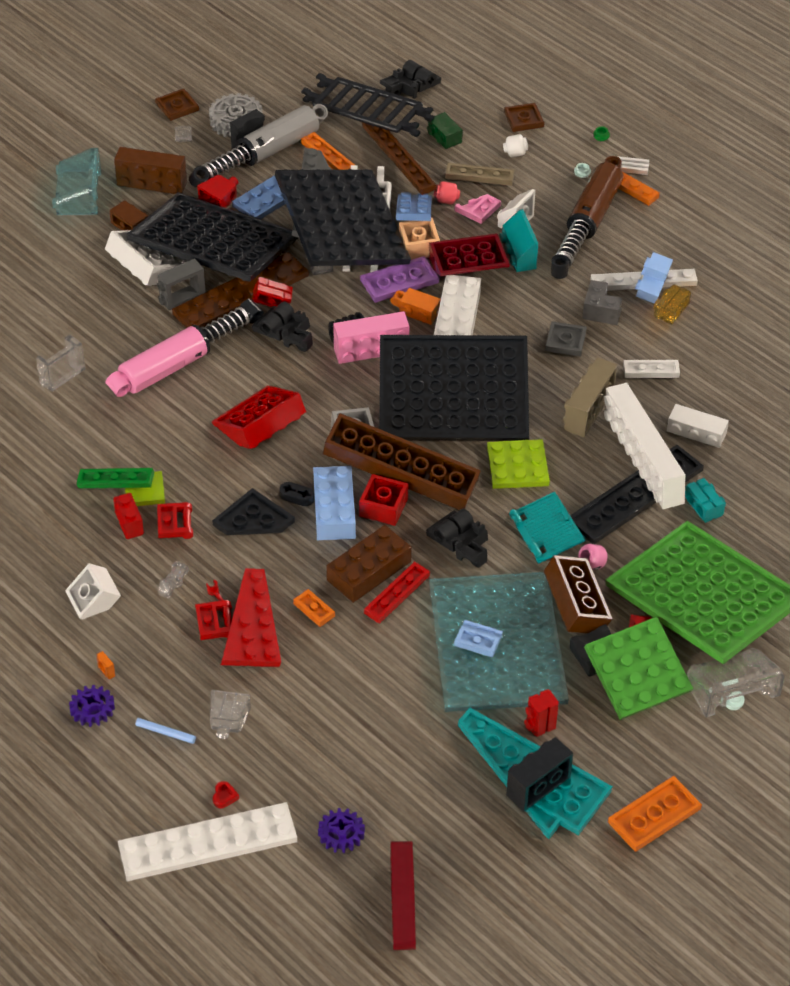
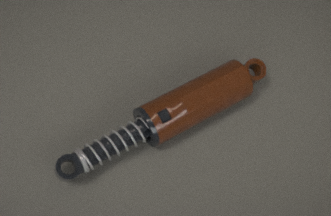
(588, 213)

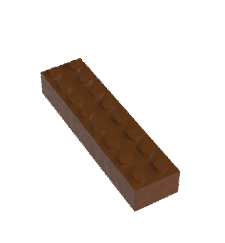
(401, 460)

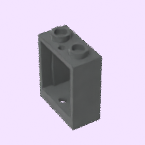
(175, 275)

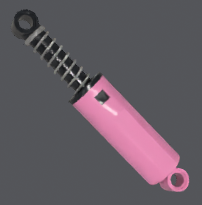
(178, 351)

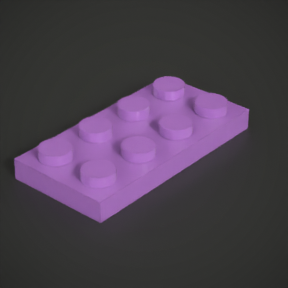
(386, 281)

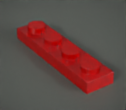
(396, 592)

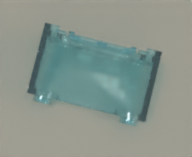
(78, 184)

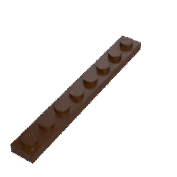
(401, 158)

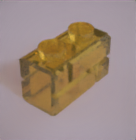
(672, 304)

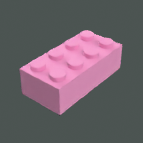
(361, 337)

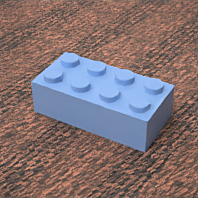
(334, 503)

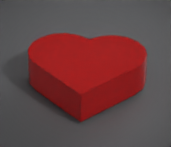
(224, 795)

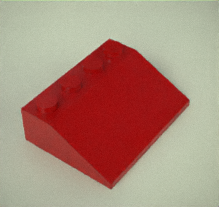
(260, 416)

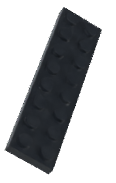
(625, 501)

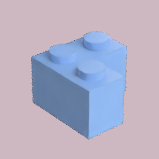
(655, 274)

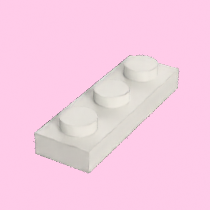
(651, 369)

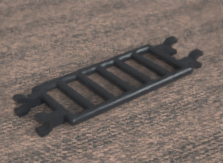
(404, 124)

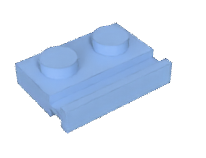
(478, 638)

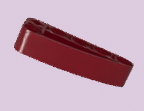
(402, 895)

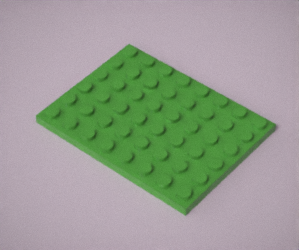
(704, 591)

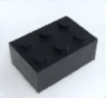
(539, 773)

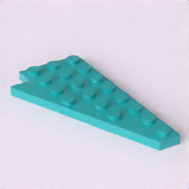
(566, 806)

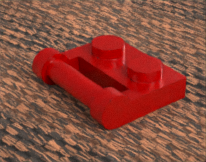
(168, 520)
(208, 619)

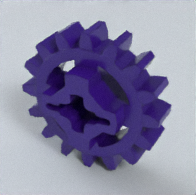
(92, 705)
(341, 830)

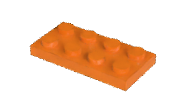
(654, 813)

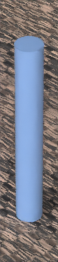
(165, 730)

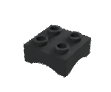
(244, 125)
(577, 647)

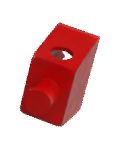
(218, 190)

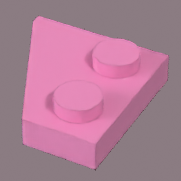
(479, 208)

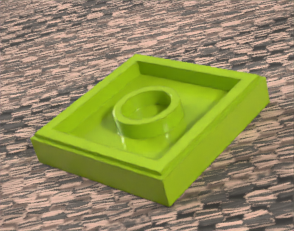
(151, 495)

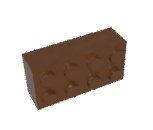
(150, 170)
(369, 563)
(577, 594)

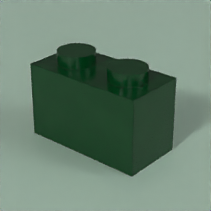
(445, 131)

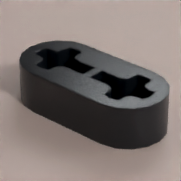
(298, 494)

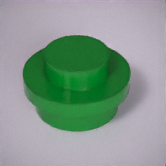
(601, 133)

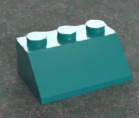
(520, 242)

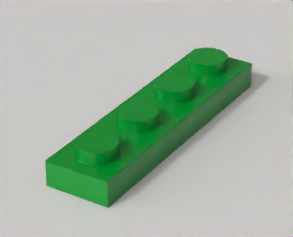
(115, 478)

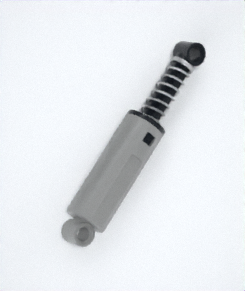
(264, 142)

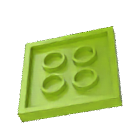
(517, 464)

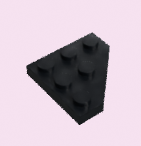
(253, 515)

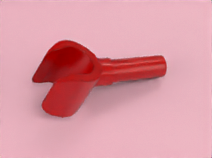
(214, 590)

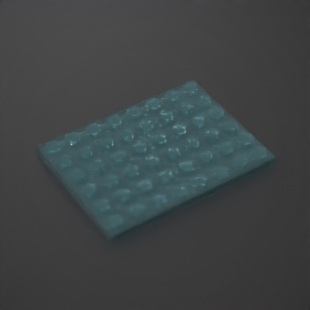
(527, 653)

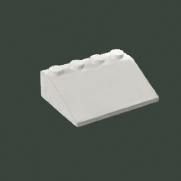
(140, 259)

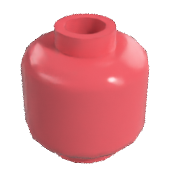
(447, 193)

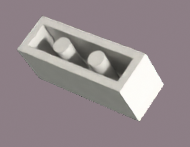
(697, 425)

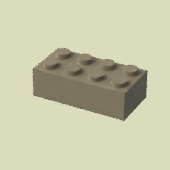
(588, 397)

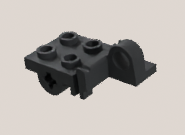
(410, 80)
(284, 324)
(461, 535)

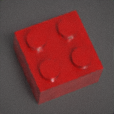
(383, 499)

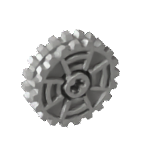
(229, 109)

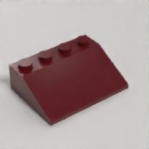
(467, 255)

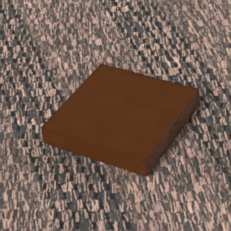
(177, 104)
(524, 117)

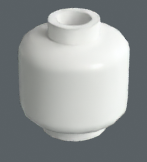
(515, 145)

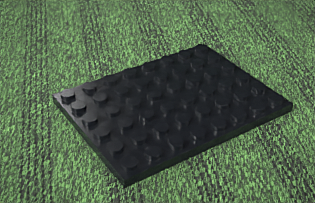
(342, 217)
(213, 236)
(454, 387)

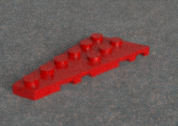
(252, 629)

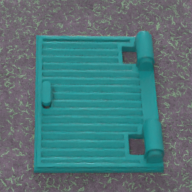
(547, 527)

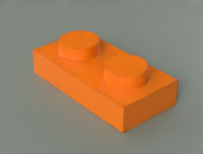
(314, 608)

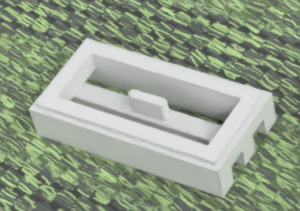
(634, 165)

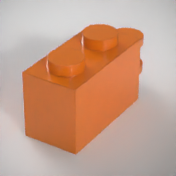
(417, 305)

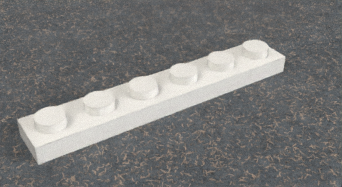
(628, 280)

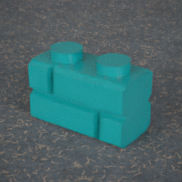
(705, 500)

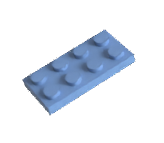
(260, 200)
(413, 207)

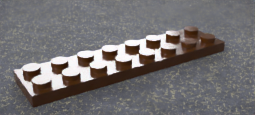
(232, 294)

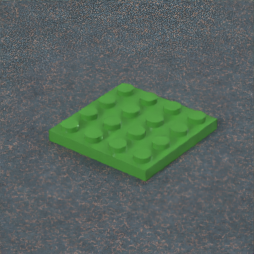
(638, 668)

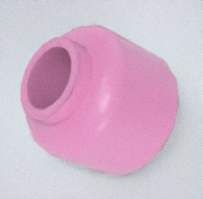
(596, 555)

